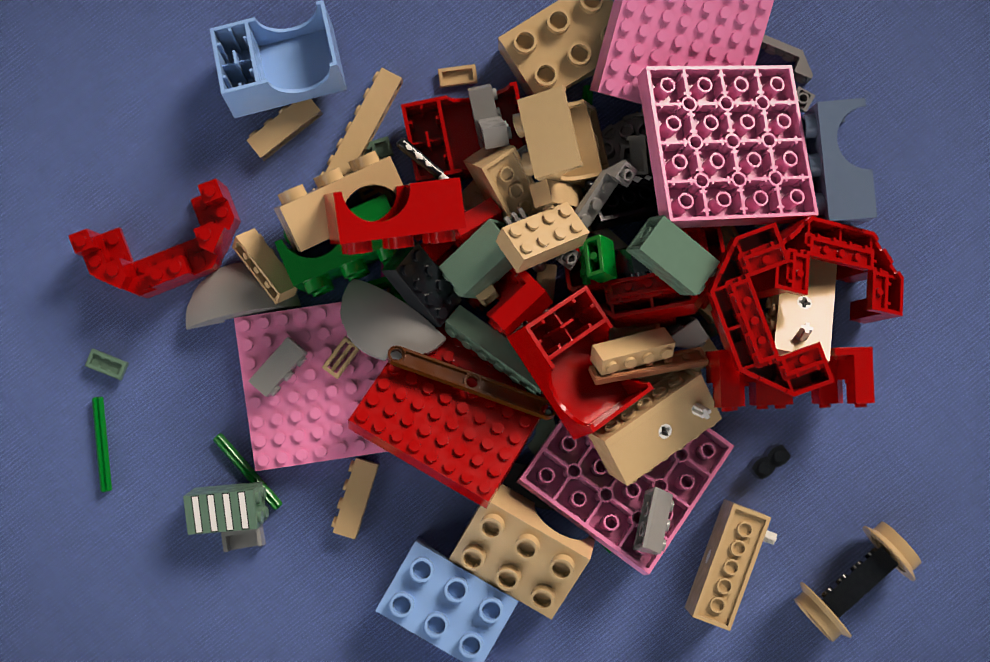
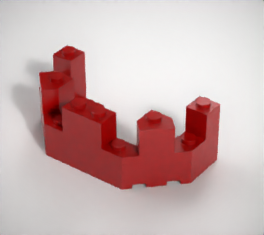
(857, 259)
(111, 260)
(519, 293)
(647, 297)
(743, 323)
(845, 363)

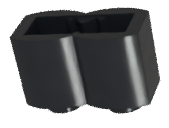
(773, 457)

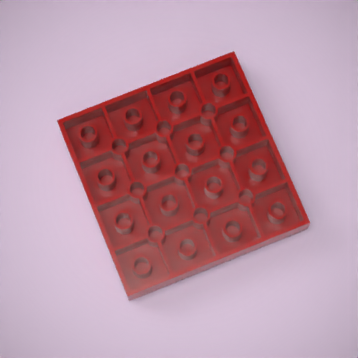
(443, 429)

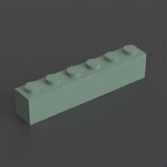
(490, 347)

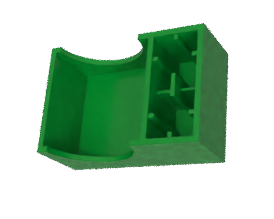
(316, 274)

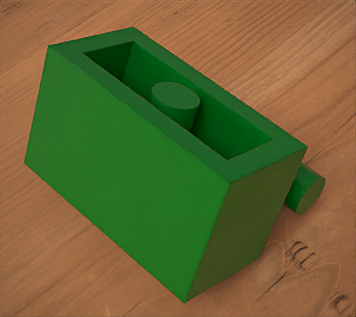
(597, 260)

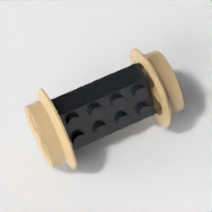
(889, 553)

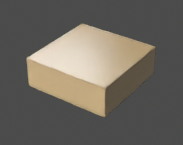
(487, 295)

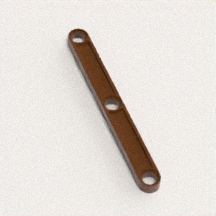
(457, 378)

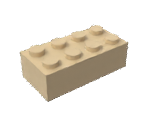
(542, 237)

